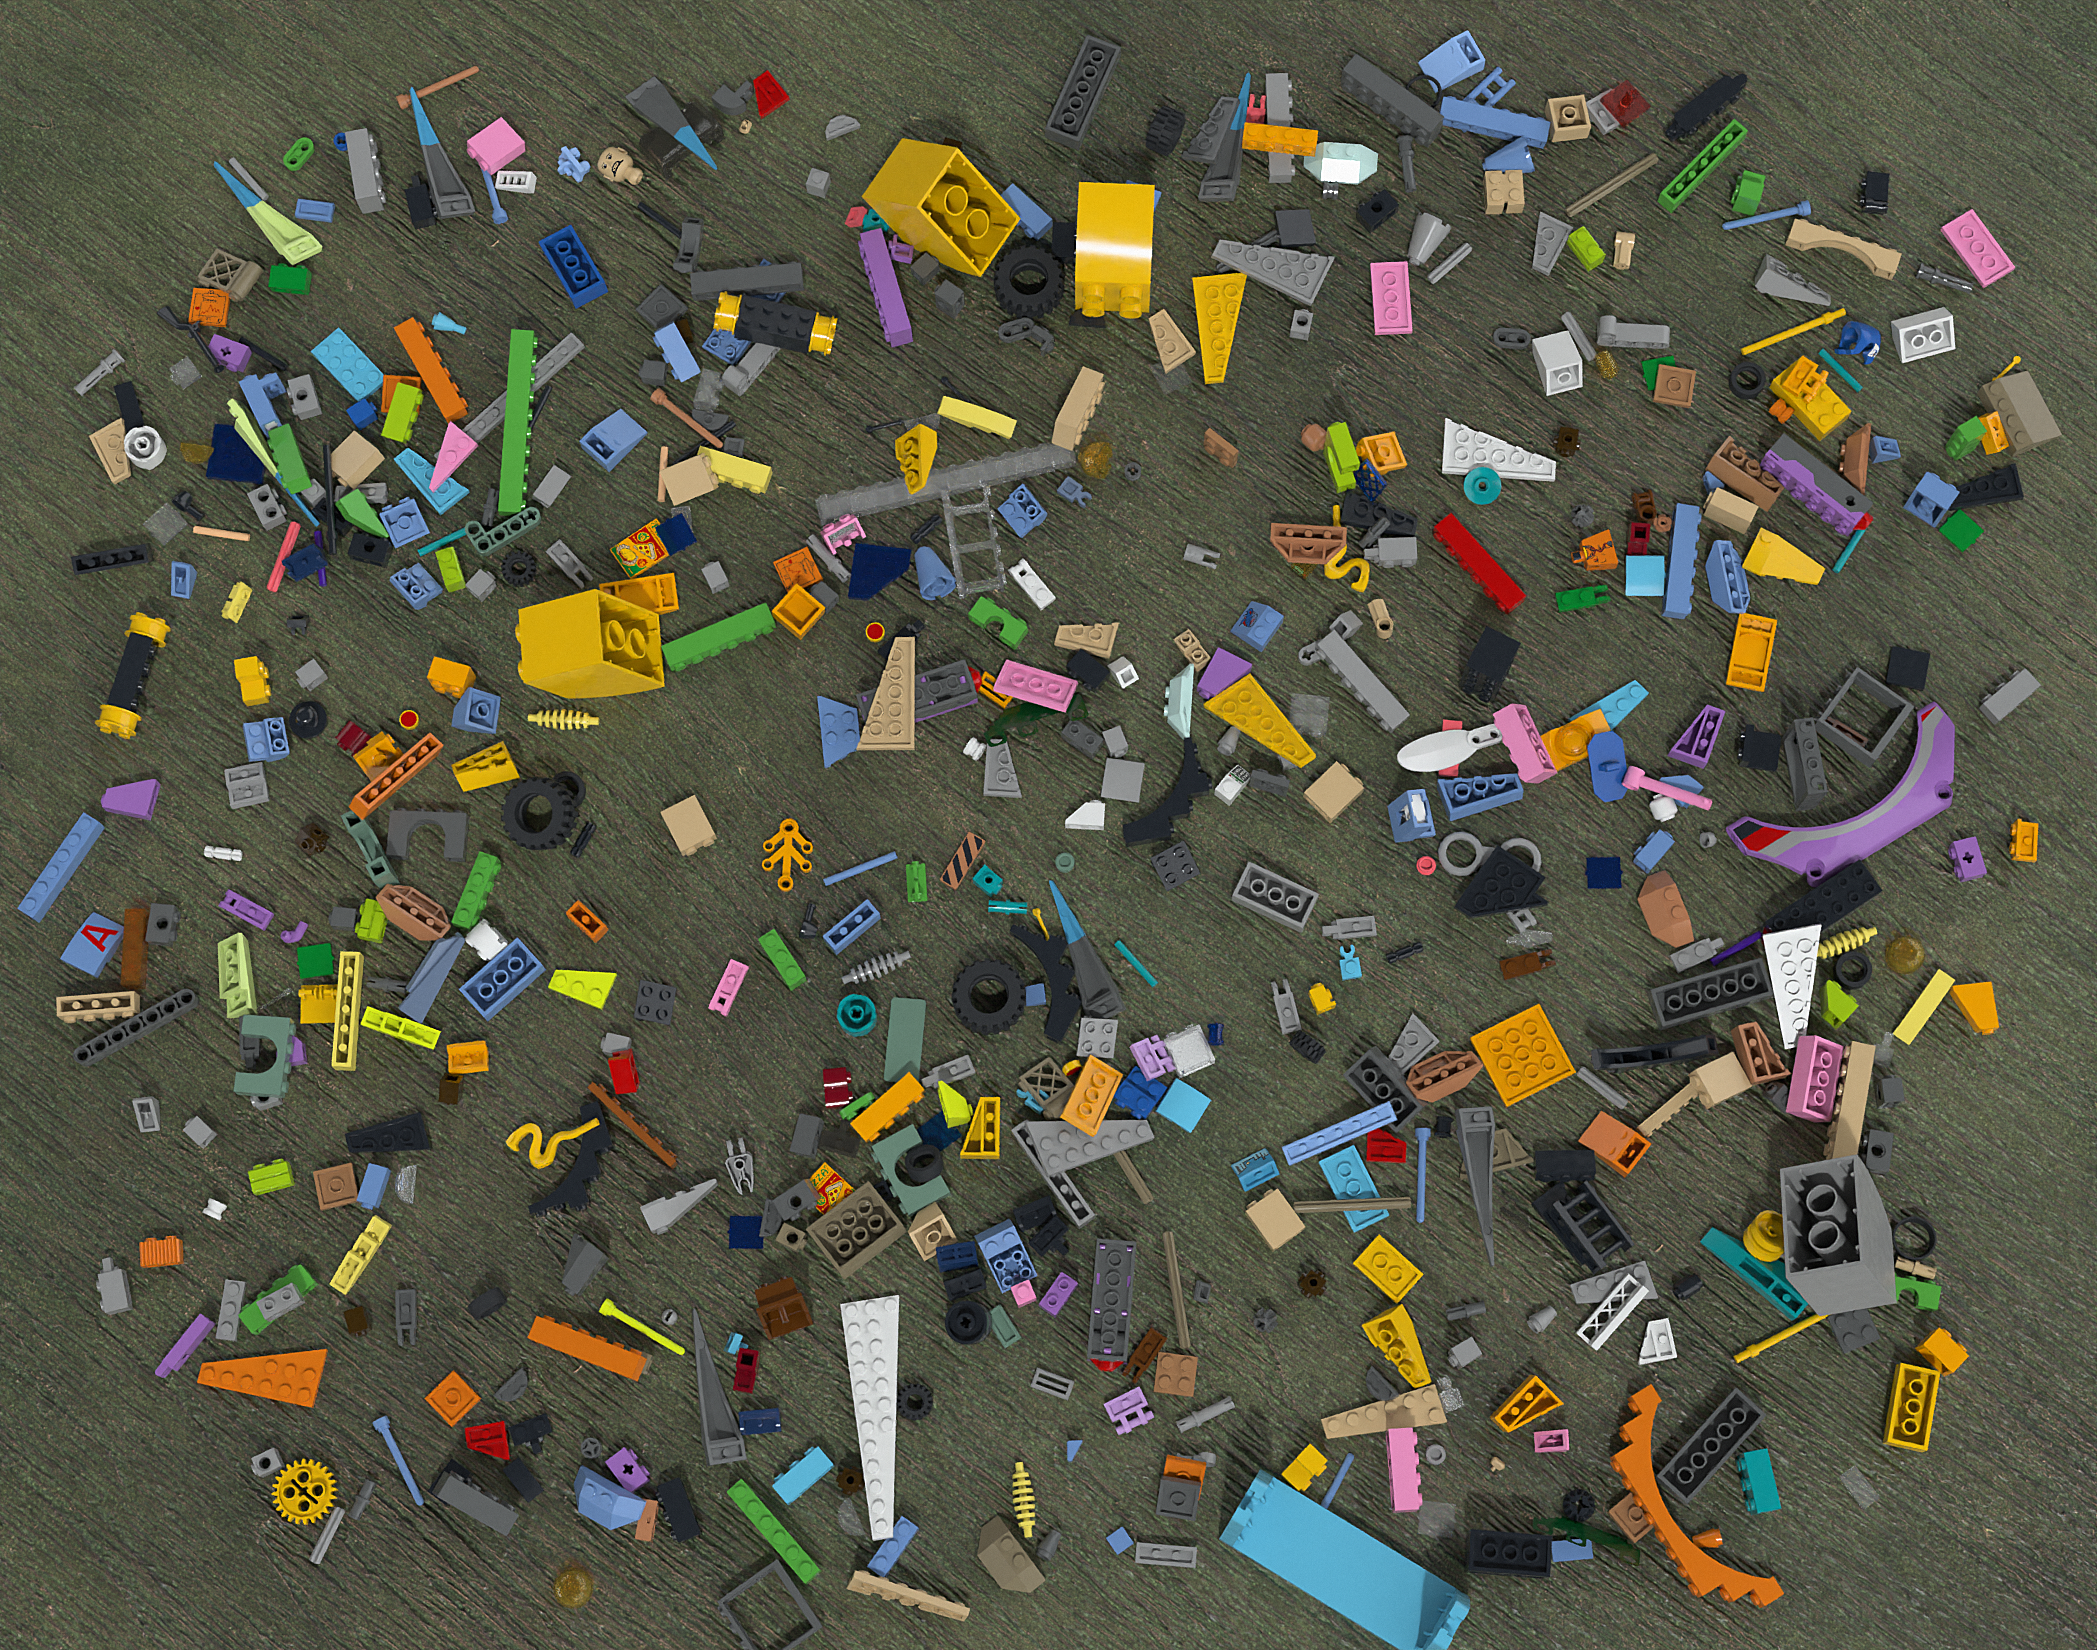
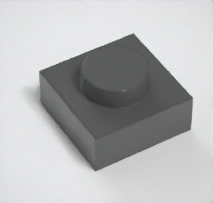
(734, 446)

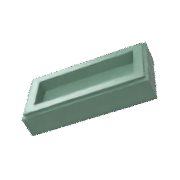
(1003, 1327)

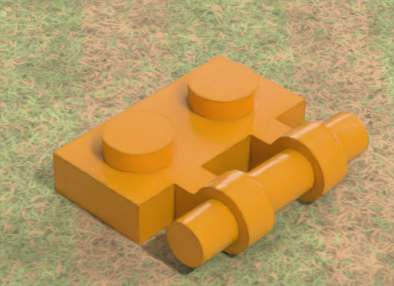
(1800, 376)

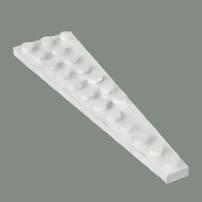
(872, 1360)

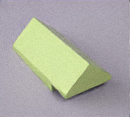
(236, 976)

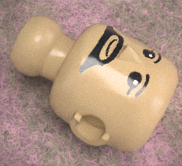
(618, 166)

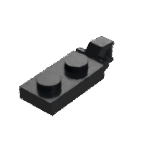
(906, 631)

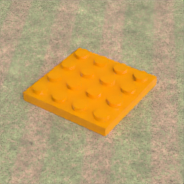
(1522, 1055)

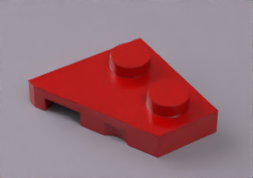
(768, 94)
(1385, 1148)
(489, 1439)

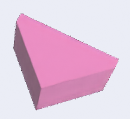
(1551, 1441)

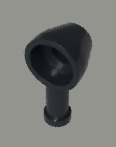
(183, 503)
(808, 929)

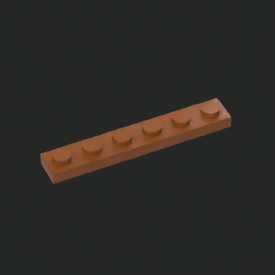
(628, 1119)

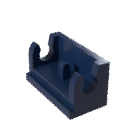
(305, 562)
(957, 1256)
(760, 1421)

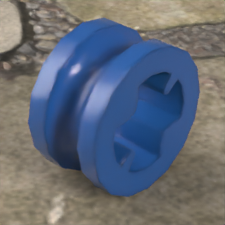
(340, 146)

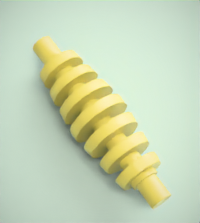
(562, 718)
(1844, 942)
(1023, 1499)

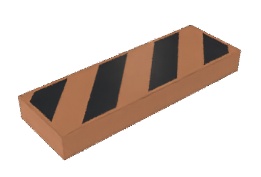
(962, 861)

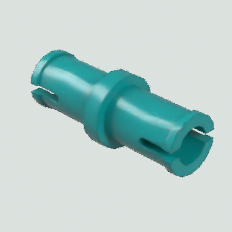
(1007, 907)

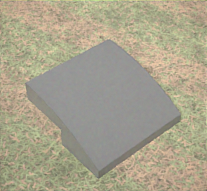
(1122, 779)
(247, 785)

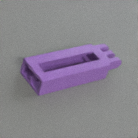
(185, 1346)

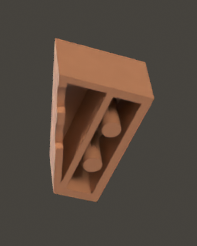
(1756, 1055)

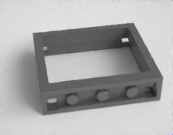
(1880, 692)
(1804, 764)
(735, 1625)

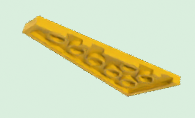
(1255, 714)

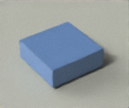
(1119, 1540)

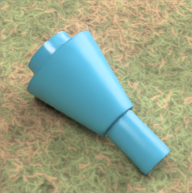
(442, 322)

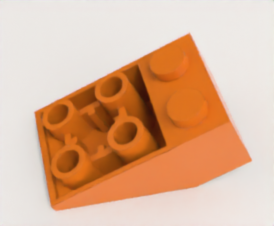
(1614, 1143)

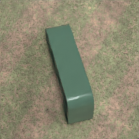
(505, 527)

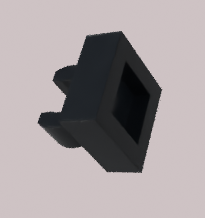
(298, 621)

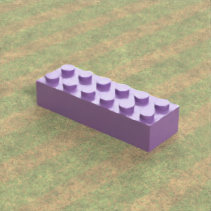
(885, 288)

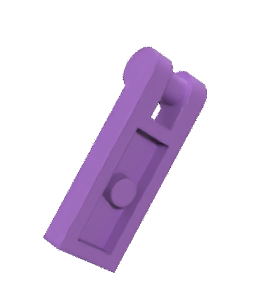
(246, 910)

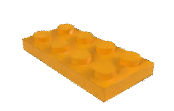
(1091, 1095)

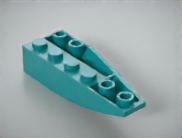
(1765, 1277)

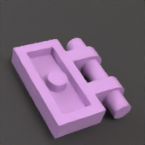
(1148, 1059)
(1125, 1405)

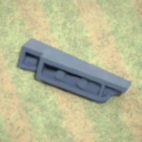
(430, 976)

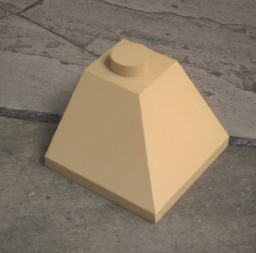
(931, 1231)

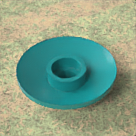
(1485, 495)

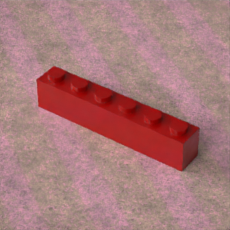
(1478, 563)

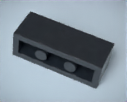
(1564, 1165)
(678, 1510)

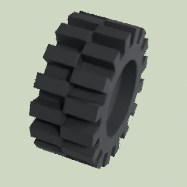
(511, 561)
(1307, 1047)
(926, 1406)

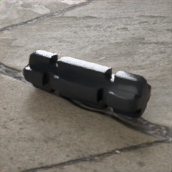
(925, 529)
(583, 840)
(1404, 952)

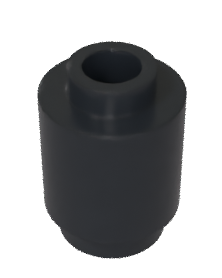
(1687, 1287)

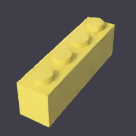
(738, 470)

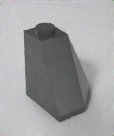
(582, 1265)

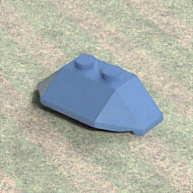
(1727, 578)
(605, 1500)

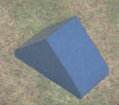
(1883, 449)
(182, 579)

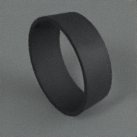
(1929, 1228)

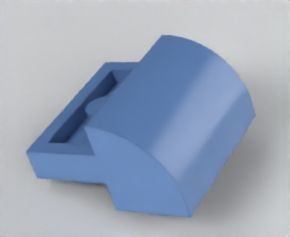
(1022, 511)
(416, 585)
(266, 740)

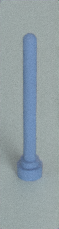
(1802, 208)
(499, 215)
(1422, 1136)
(382, 1426)
(1337, 1480)

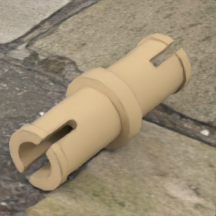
(1915, 1268)

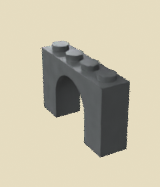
(404, 823)

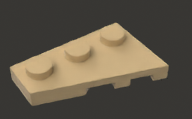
(1092, 639)

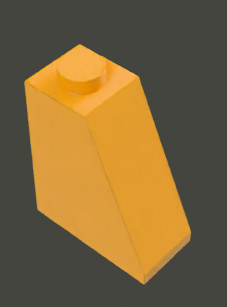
(1977, 1006)

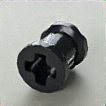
(1443, 1127)

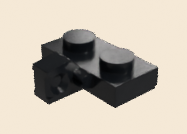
(1050, 1238)
(531, 1432)

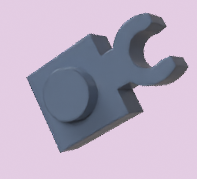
(1072, 490)

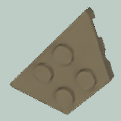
(1506, 1153)

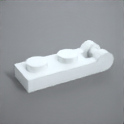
(1032, 585)

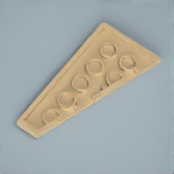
(893, 708)

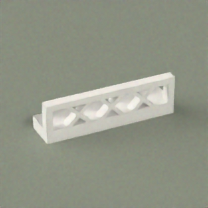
(1617, 1317)

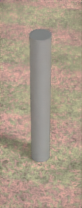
(246, 176)

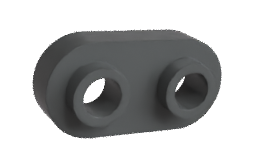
(1015, 328)
(1511, 337)

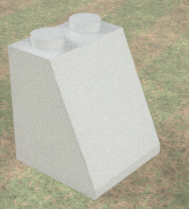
(1558, 362)

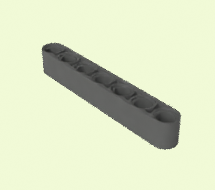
(127, 1027)

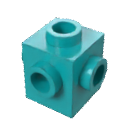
(874, 221)

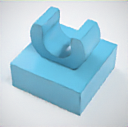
(734, 1343)

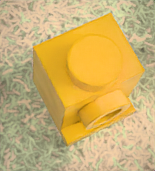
(1321, 998)

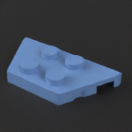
(838, 730)

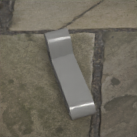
(1631, 335)
(744, 374)

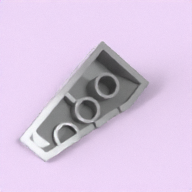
(1778, 281)

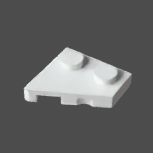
(1657, 1343)

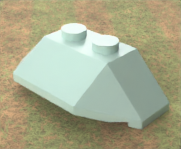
(1342, 163)
(1180, 701)

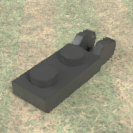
(406, 1314)

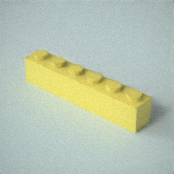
(347, 1011)

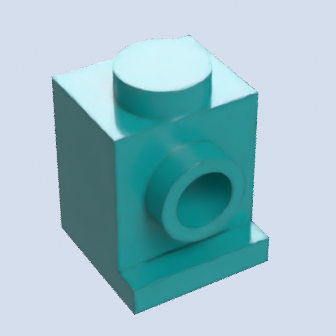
(991, 888)

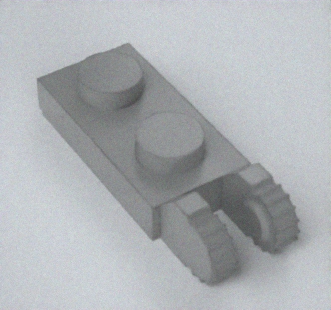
(568, 562)
(1286, 1009)

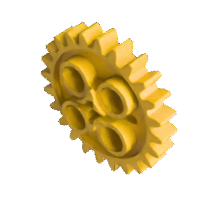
(292, 1505)

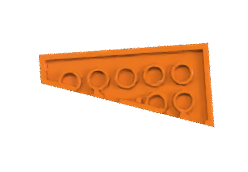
(278, 1377)

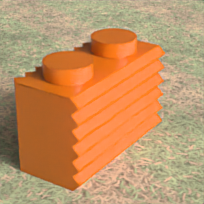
(587, 921)
(161, 1252)

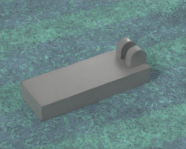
(374, 492)

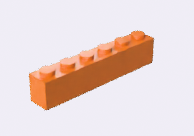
(431, 371)
(396, 776)
(586, 1348)

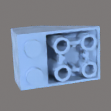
(1453, 61)

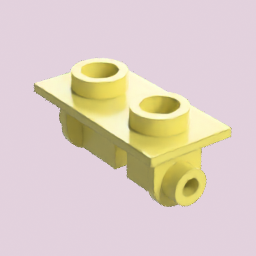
(239, 596)

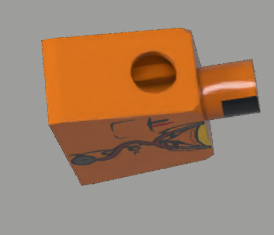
(1596, 552)

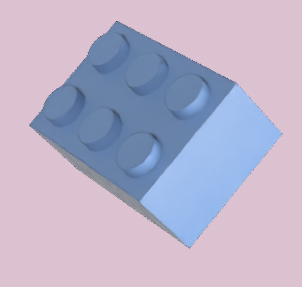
(1931, 499)

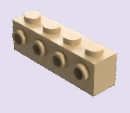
(98, 1006)

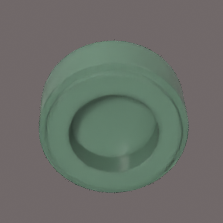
(1064, 862)

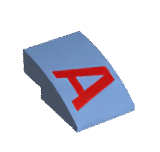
(93, 944)

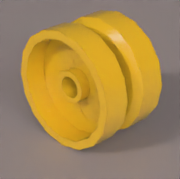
(1765, 1236)

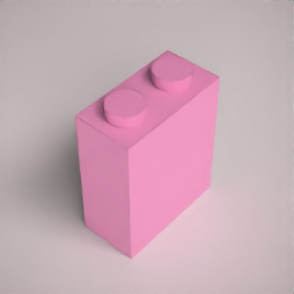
(495, 146)

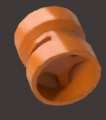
(1781, 411)

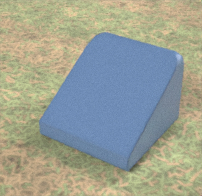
(1711, 482)
(1035, 995)
(1072, 1449)

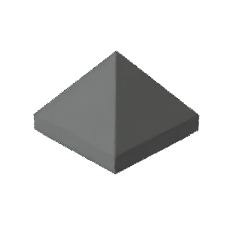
(1201, 1292)

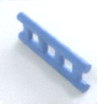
(1482, 88)

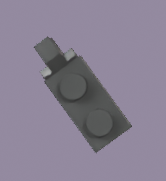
(249, 1048)

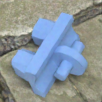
(570, 165)

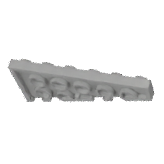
(1282, 269)
(1066, 1146)

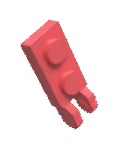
(1256, 115)

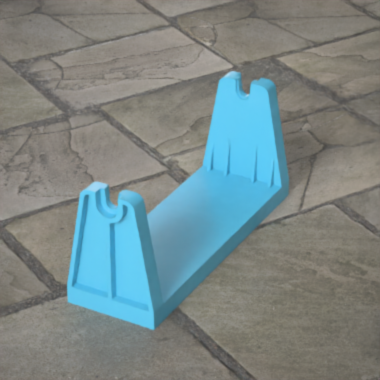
(1344, 1567)

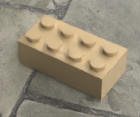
(1078, 408)

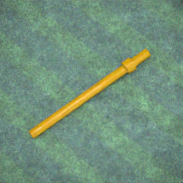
(1825, 318)
(1753, 1350)

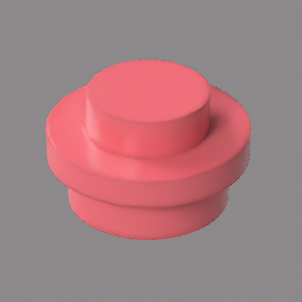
(1426, 865)

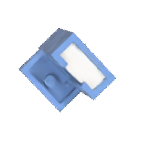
(258, 396)
(1411, 816)

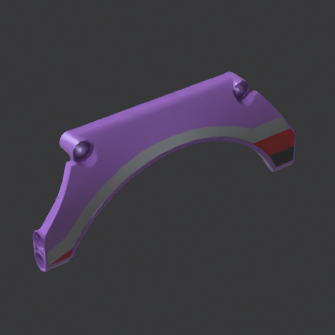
(1838, 845)

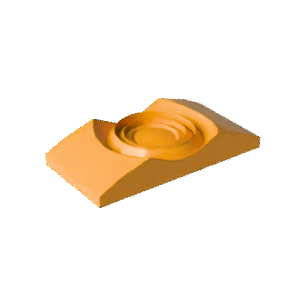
(652, 593)
(1751, 652)
(1570, 742)

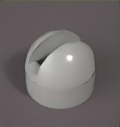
(1707, 836)
(673, 1318)

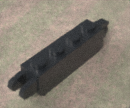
(1705, 106)

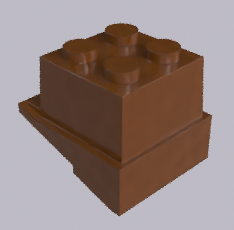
(782, 1308)

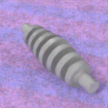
(876, 967)

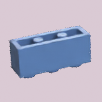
(1033, 219)
(676, 352)
(851, 927)
(893, 1547)

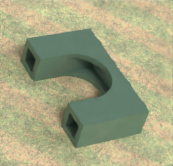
(378, 862)
(274, 1081)
(888, 1153)

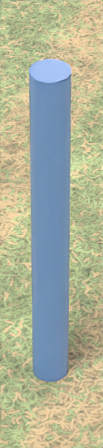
(860, 868)

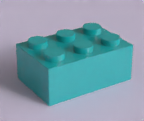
(1758, 1482)

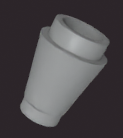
(1229, 741)
(1541, 1319)

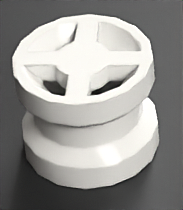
(974, 749)
(214, 1209)

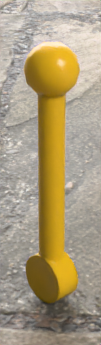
(2016, 360)
(1036, 912)

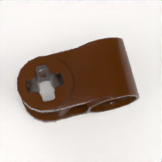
(1644, 504)

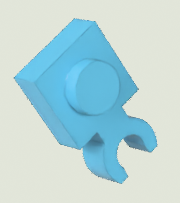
(1349, 966)
(1031, 1102)

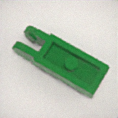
(1580, 598)

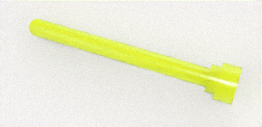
(609, 1308)

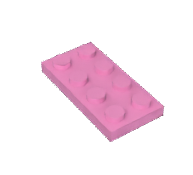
(1977, 248)
(1391, 298)
(1035, 686)

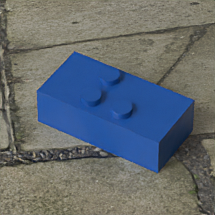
(573, 266)

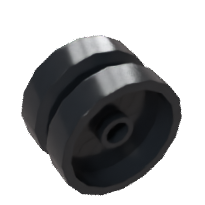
(957, 1319)

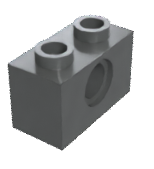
(949, 298)
(1082, 738)
(159, 914)
(1889, 1092)
(1882, 1141)
(786, 1205)

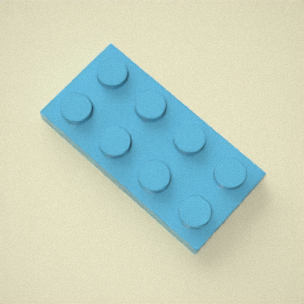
(348, 365)
(1351, 1181)

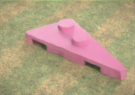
(454, 451)

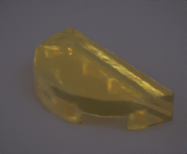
(196, 453)

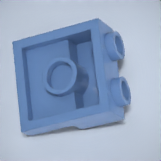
(404, 522)

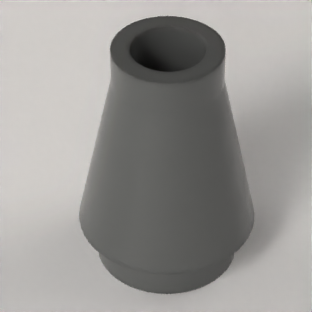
(1048, 1546)

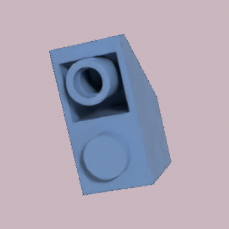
(1683, 782)

